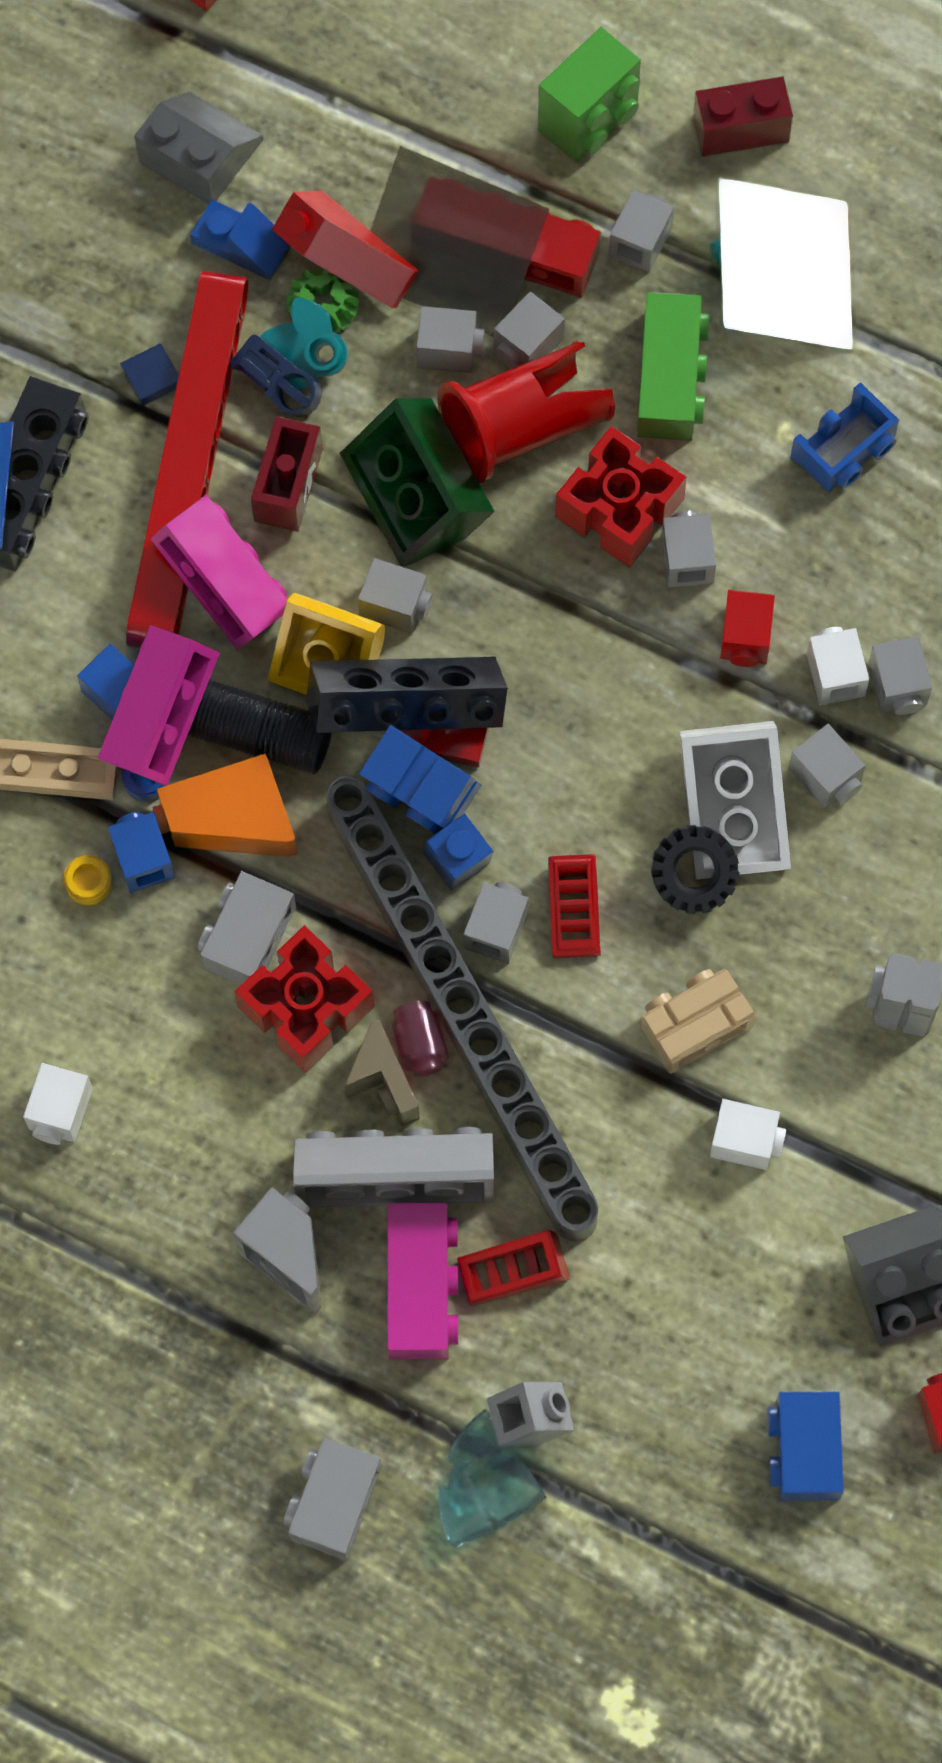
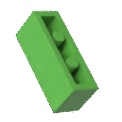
(672, 366)

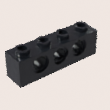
(39, 409)
(406, 694)

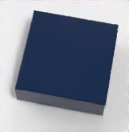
(150, 374)

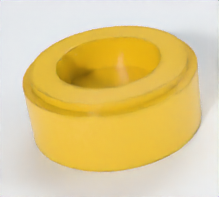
(88, 880)

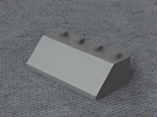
(394, 1168)

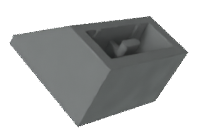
(899, 1274)

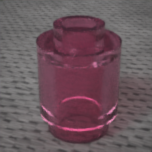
(419, 1038)

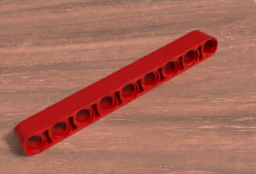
(189, 445)

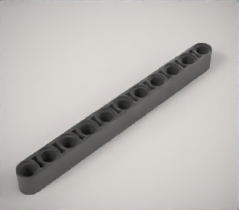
(467, 1027)

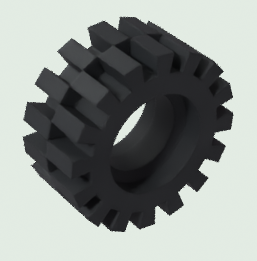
(700, 898)

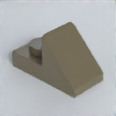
(379, 1065)

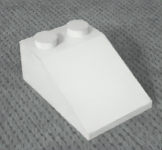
(738, 792)

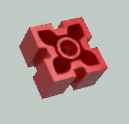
(596, 499)
(304, 970)

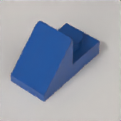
(241, 238)

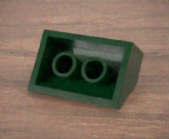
(416, 480)

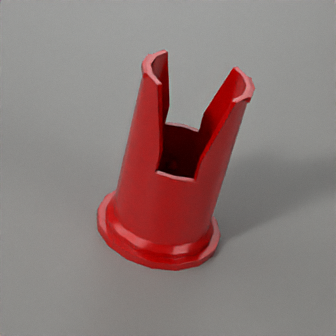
(512, 411)

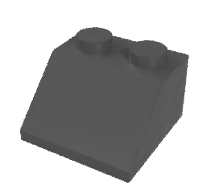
(195, 145)

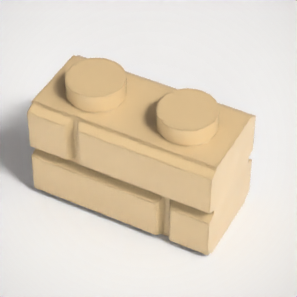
(696, 1019)

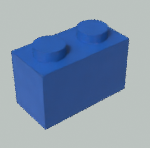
(807, 1446)

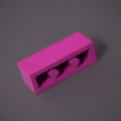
(221, 571)
(158, 705)
(421, 1281)

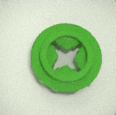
(342, 295)

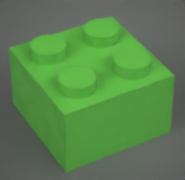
(589, 95)

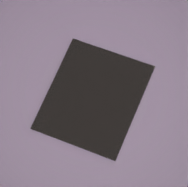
(459, 235)
(784, 264)

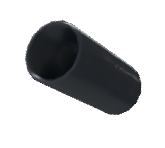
(242, 718)

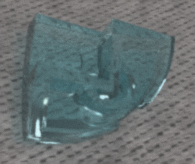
(485, 1484)

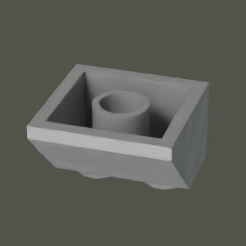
(281, 1245)

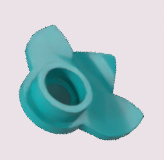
(304, 340)

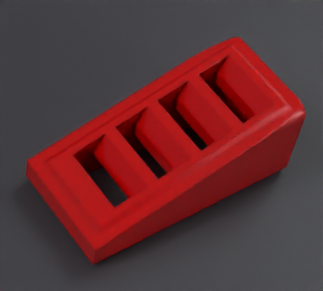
(574, 866)
(556, 1274)

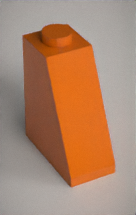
(228, 811)

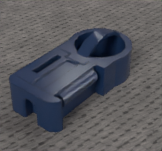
(273, 372)

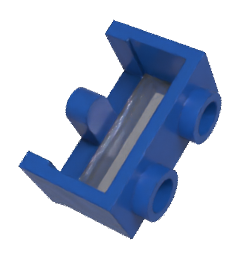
(847, 440)

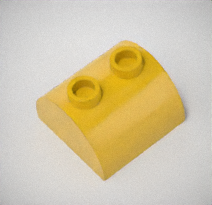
(320, 633)

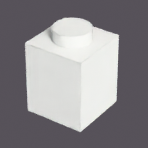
(837, 665)
(57, 1104)
(747, 1135)

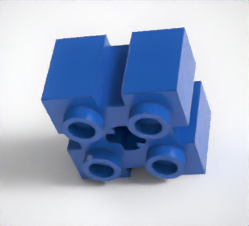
(421, 779)

